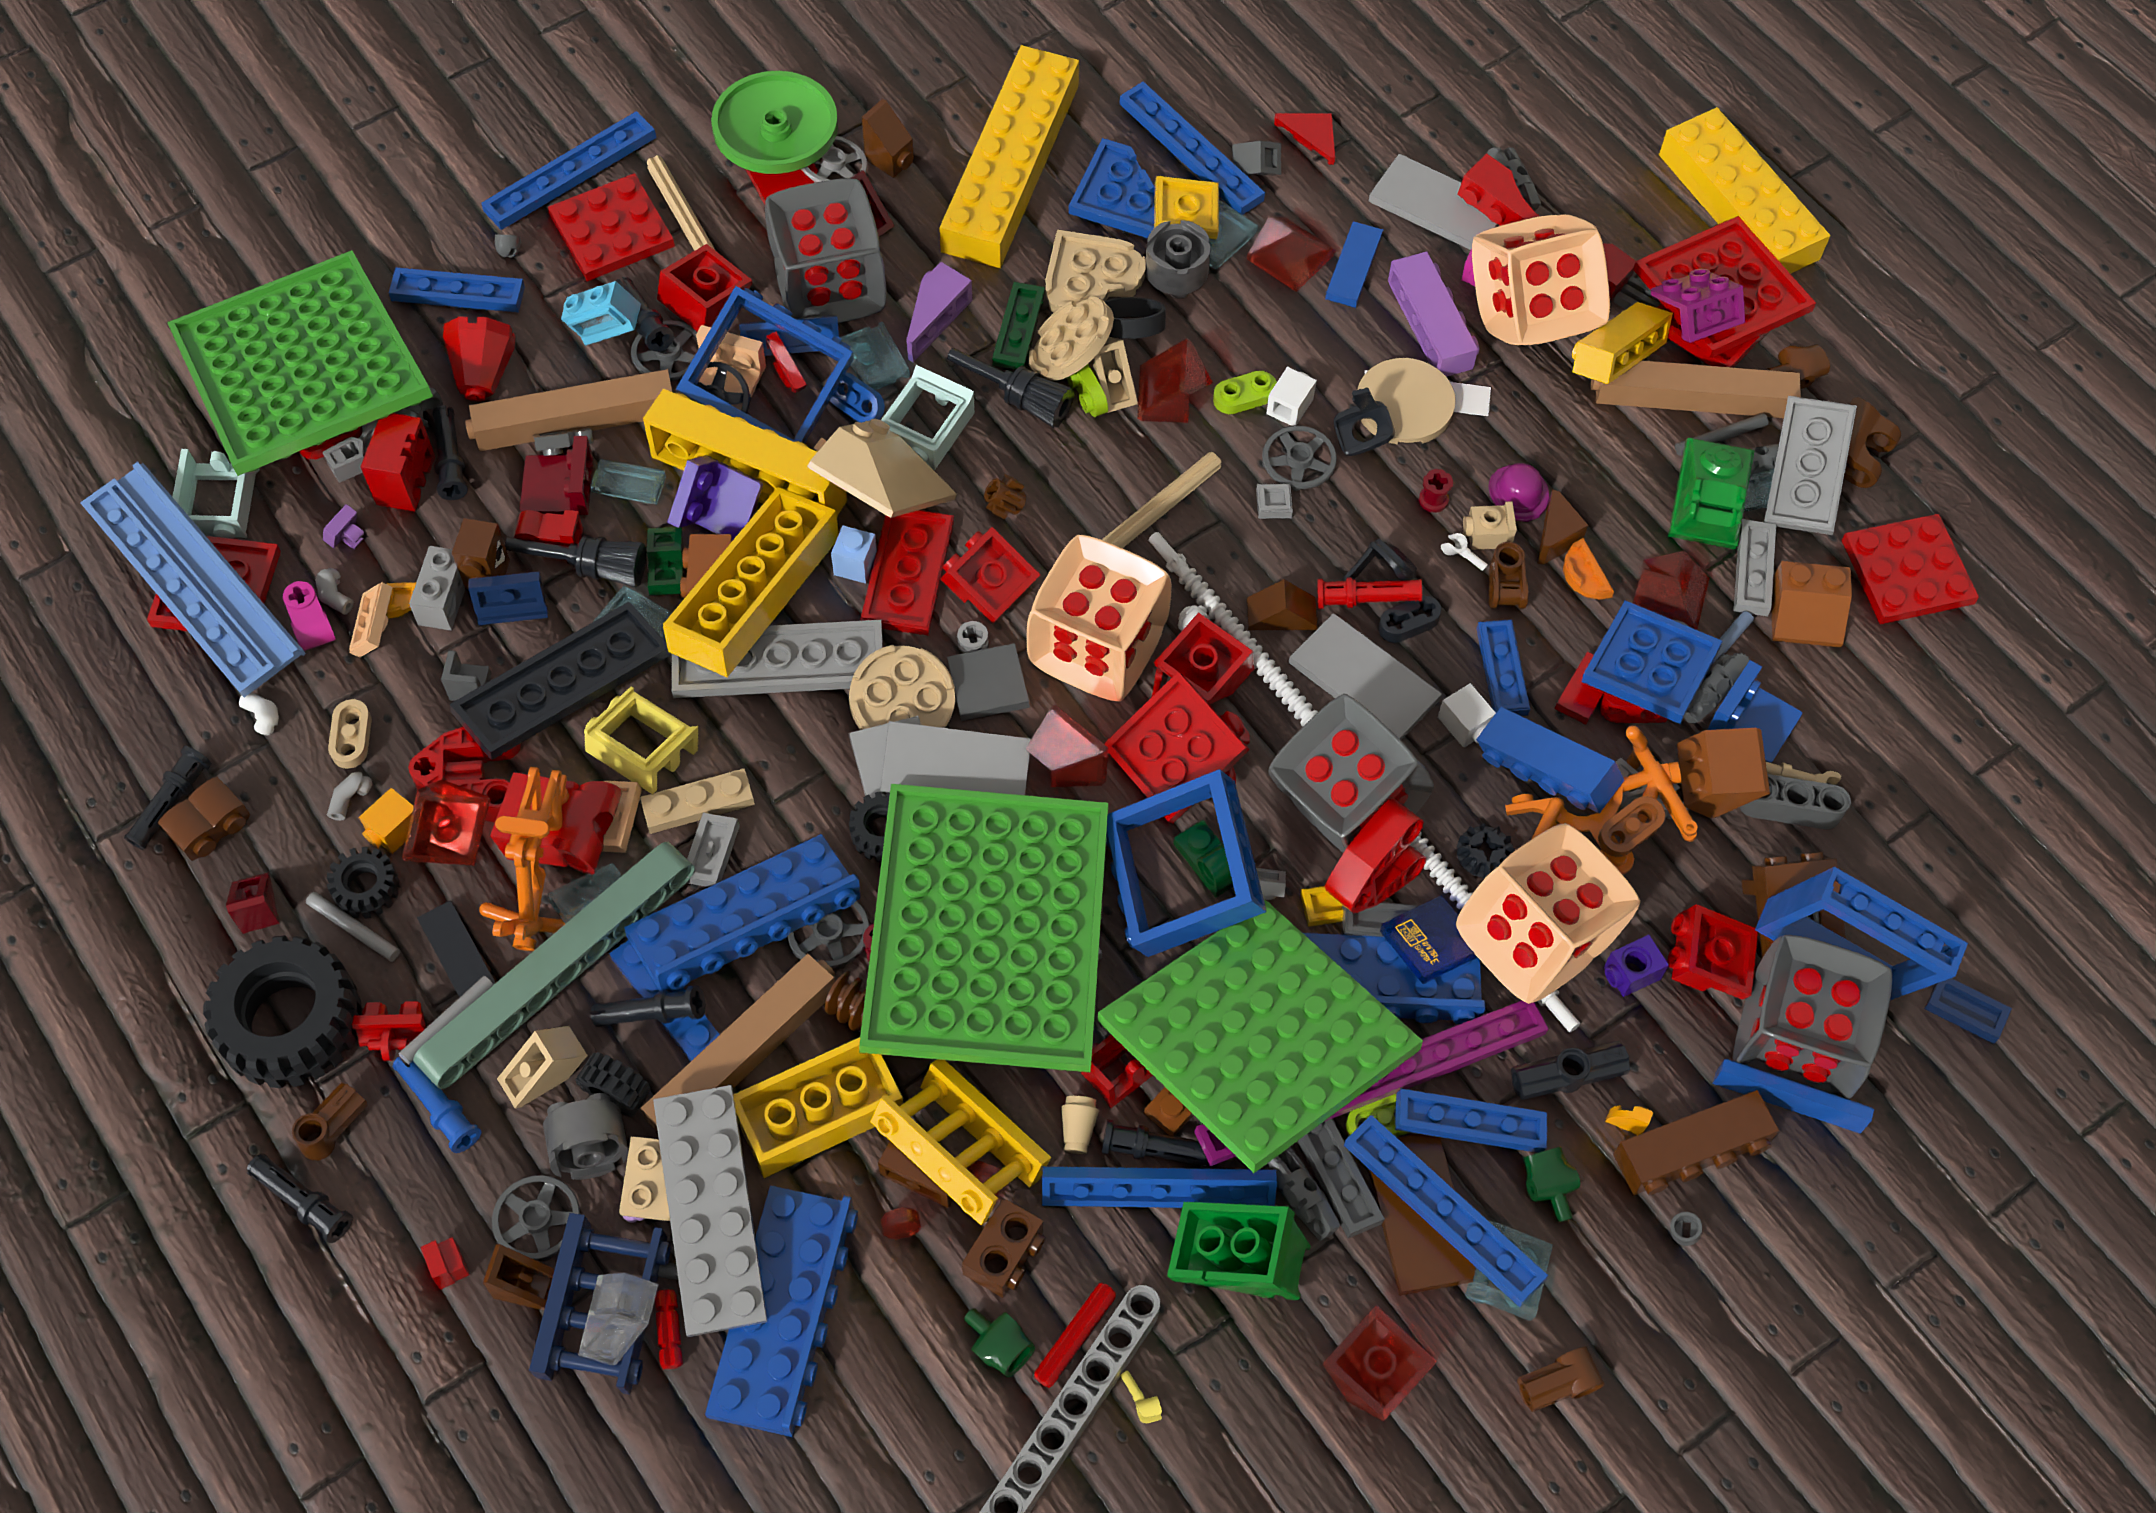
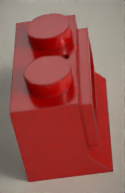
(1116, 1090)

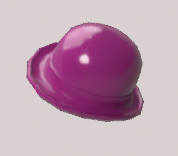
(1521, 486)

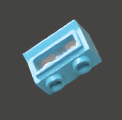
(601, 312)

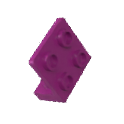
(1705, 303)

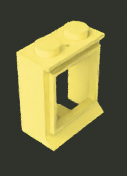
(626, 761)

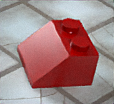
(699, 286)
(1208, 659)

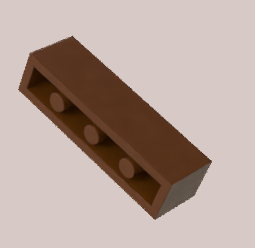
(1696, 1143)

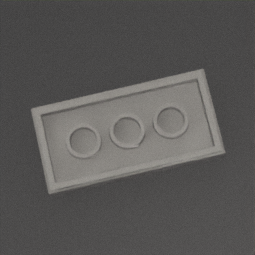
(1429, 201)
(1810, 465)
(1351, 664)
(954, 759)

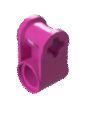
(307, 617)

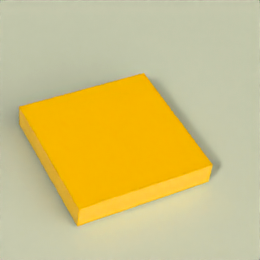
(1188, 201)

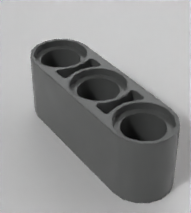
(1811, 799)

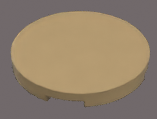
(1071, 338)
(1415, 396)
(901, 685)

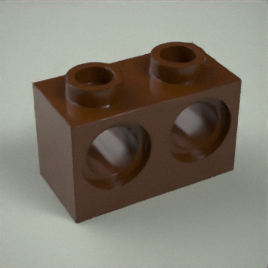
(995, 1244)

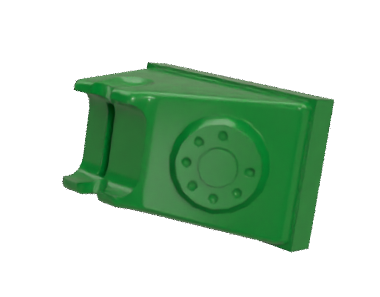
(1711, 493)
(1239, 1249)

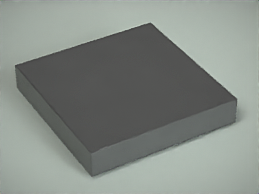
(988, 682)

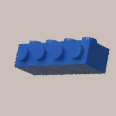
(1550, 760)

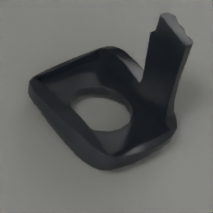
(1365, 408)
(1401, 564)

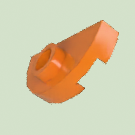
(1584, 572)

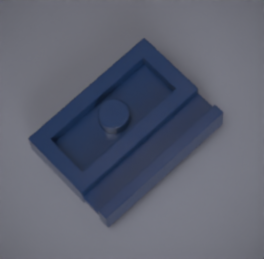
(508, 598)

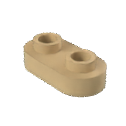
(349, 736)

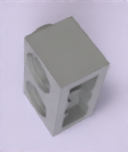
(437, 590)

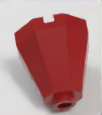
(478, 354)

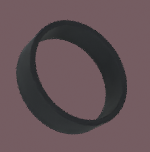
(1151, 324)

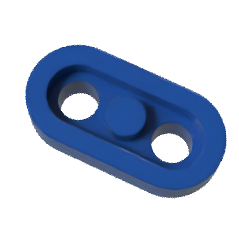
(857, 399)

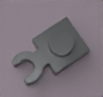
(554, 442)

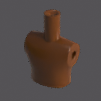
(1808, 361)

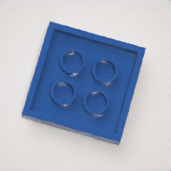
(1652, 661)

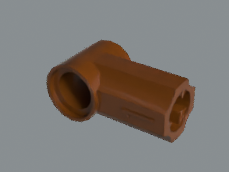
(328, 1119)
(1570, 1376)

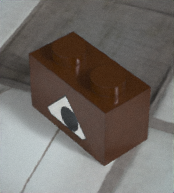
(479, 551)

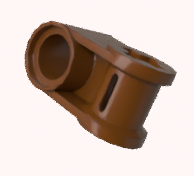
(1508, 582)

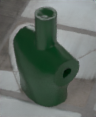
(1551, 1178)
(1000, 1342)

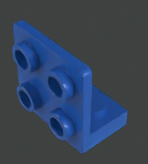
(1755, 708)

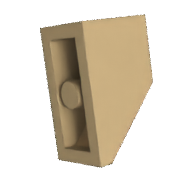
(1114, 374)
(541, 1064)

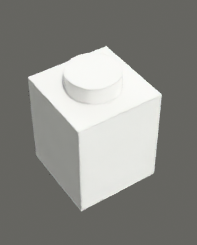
(1291, 396)
(1465, 714)

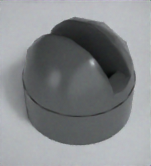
(507, 245)
(1676, 1228)

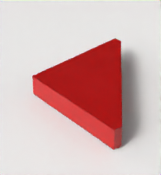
(1311, 131)

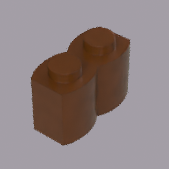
(204, 819)

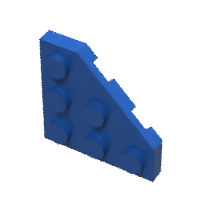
(1116, 191)

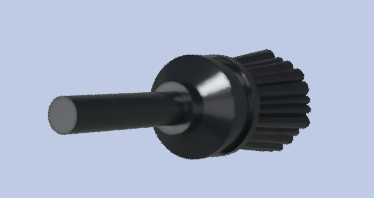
(1023, 389)
(592, 557)

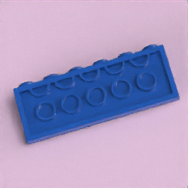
(742, 913)
(1394, 985)
(772, 1362)

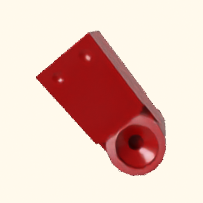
(584, 822)

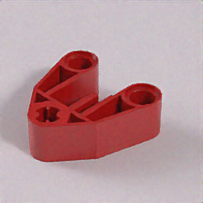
(460, 761)
(1378, 859)

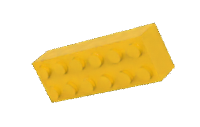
(1737, 181)
(687, 430)
(751, 582)

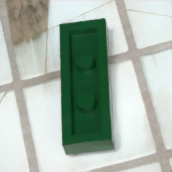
(1018, 326)

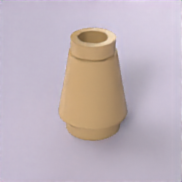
(1078, 1120)

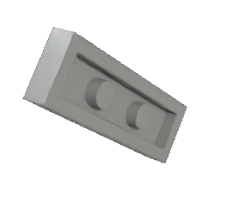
(1755, 567)

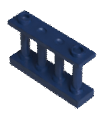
(571, 1277)

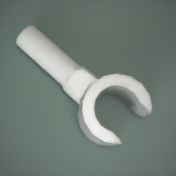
(1461, 548)

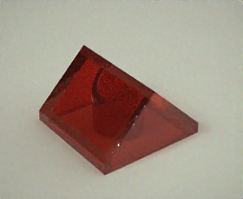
(446, 824)

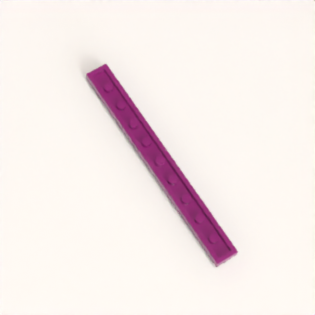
(1438, 1056)

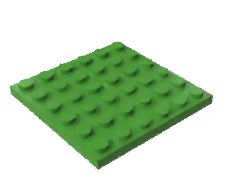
(1259, 1035)

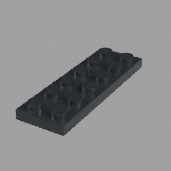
(559, 680)

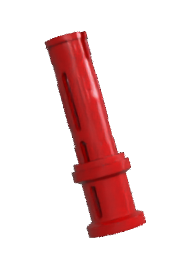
(1353, 592)

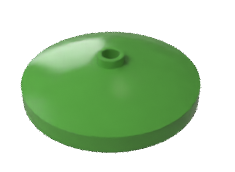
(774, 122)

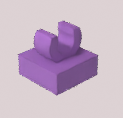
(343, 528)

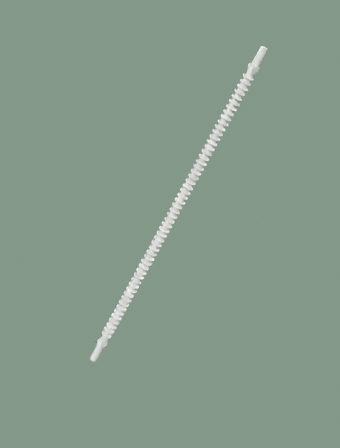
(1177, 564)

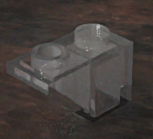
(616, 1316)

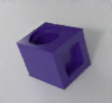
(1645, 956)

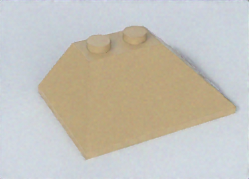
(880, 469)

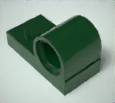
(1206, 857)

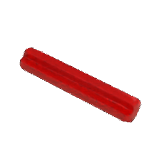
(1074, 1335)

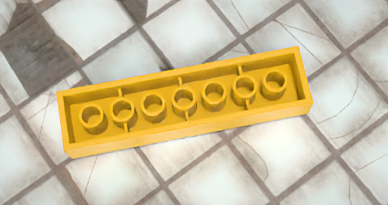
(1009, 157)

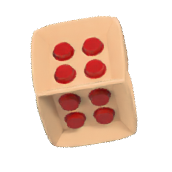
(1541, 279)
(1098, 617)
(1547, 912)

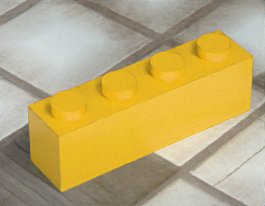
(1621, 342)

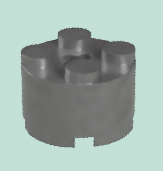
(1177, 258)
(585, 1137)

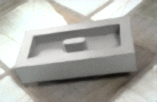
(712, 848)

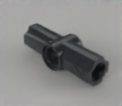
(1591, 1064)

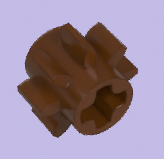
(1005, 496)

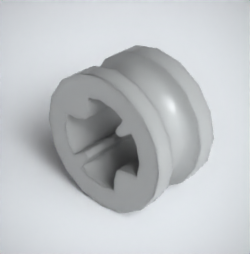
(968, 628)

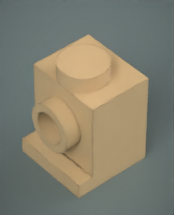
(1490, 526)

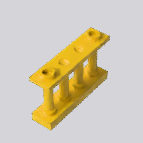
(981, 1119)

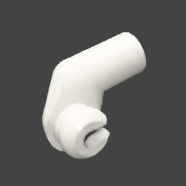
(265, 712)

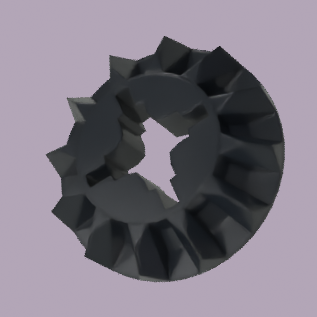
(1473, 859)

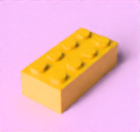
(813, 1106)

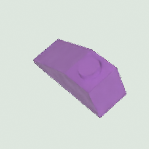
(939, 301)

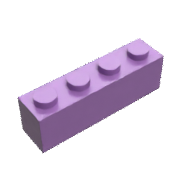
(1433, 314)

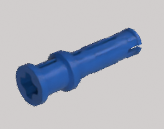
(445, 1113)

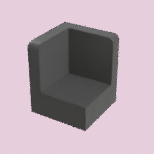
(1258, 157)
(462, 678)

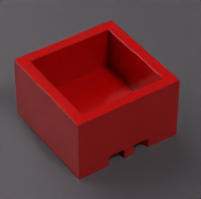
(397, 461)

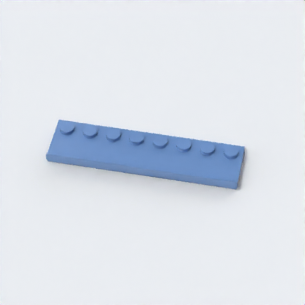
(193, 579)

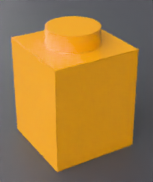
(387, 821)

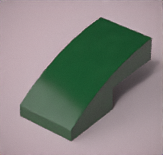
(665, 560)

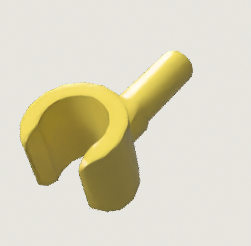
(1148, 1409)

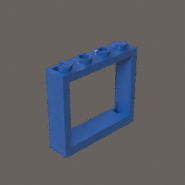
(781, 318)
(1249, 896)
(1875, 916)

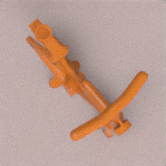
(1660, 783)
(526, 849)

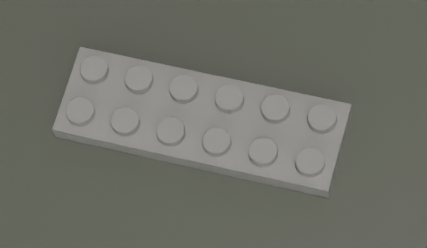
(787, 661)
(710, 1211)

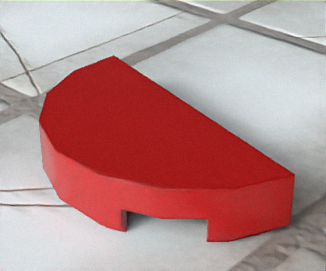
(784, 364)

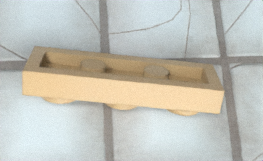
(690, 801)

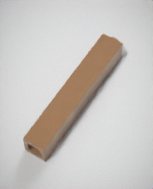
(1701, 389)
(570, 408)
(754, 1033)

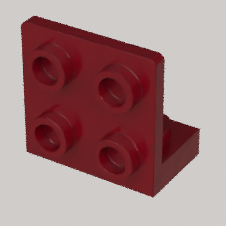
(559, 481)

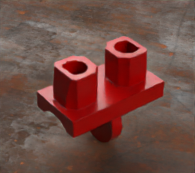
(387, 1031)

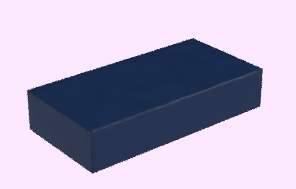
(1968, 1009)

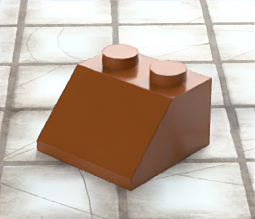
(1810, 603)
(1722, 770)

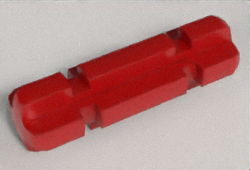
(668, 1329)

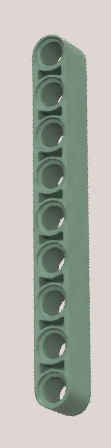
(552, 966)

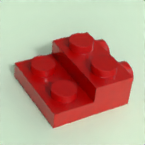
(989, 574)
(1713, 952)

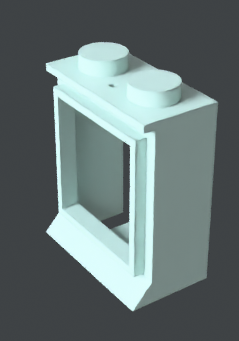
(945, 390)
(219, 469)

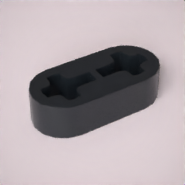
(1410, 621)

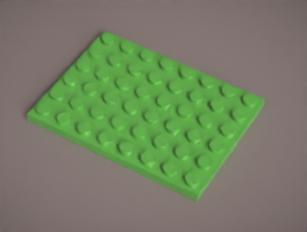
(297, 362)
(986, 929)

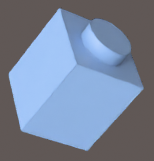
(854, 554)

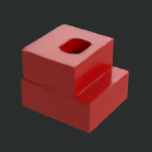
(445, 1262)

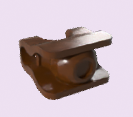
(1867, 433)

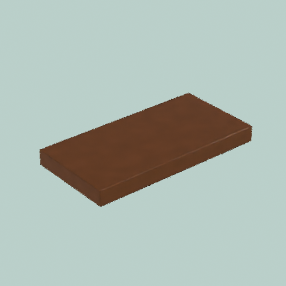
(1417, 1252)

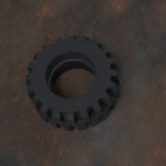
(251, 981)

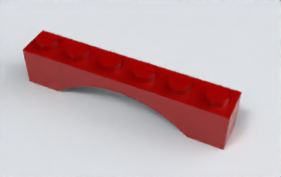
(1493, 192)

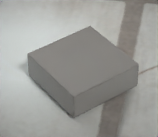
(1274, 501)

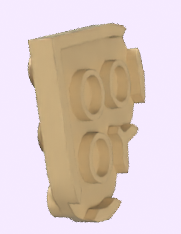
(1091, 266)

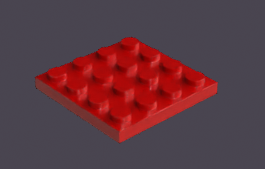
(1732, 252)

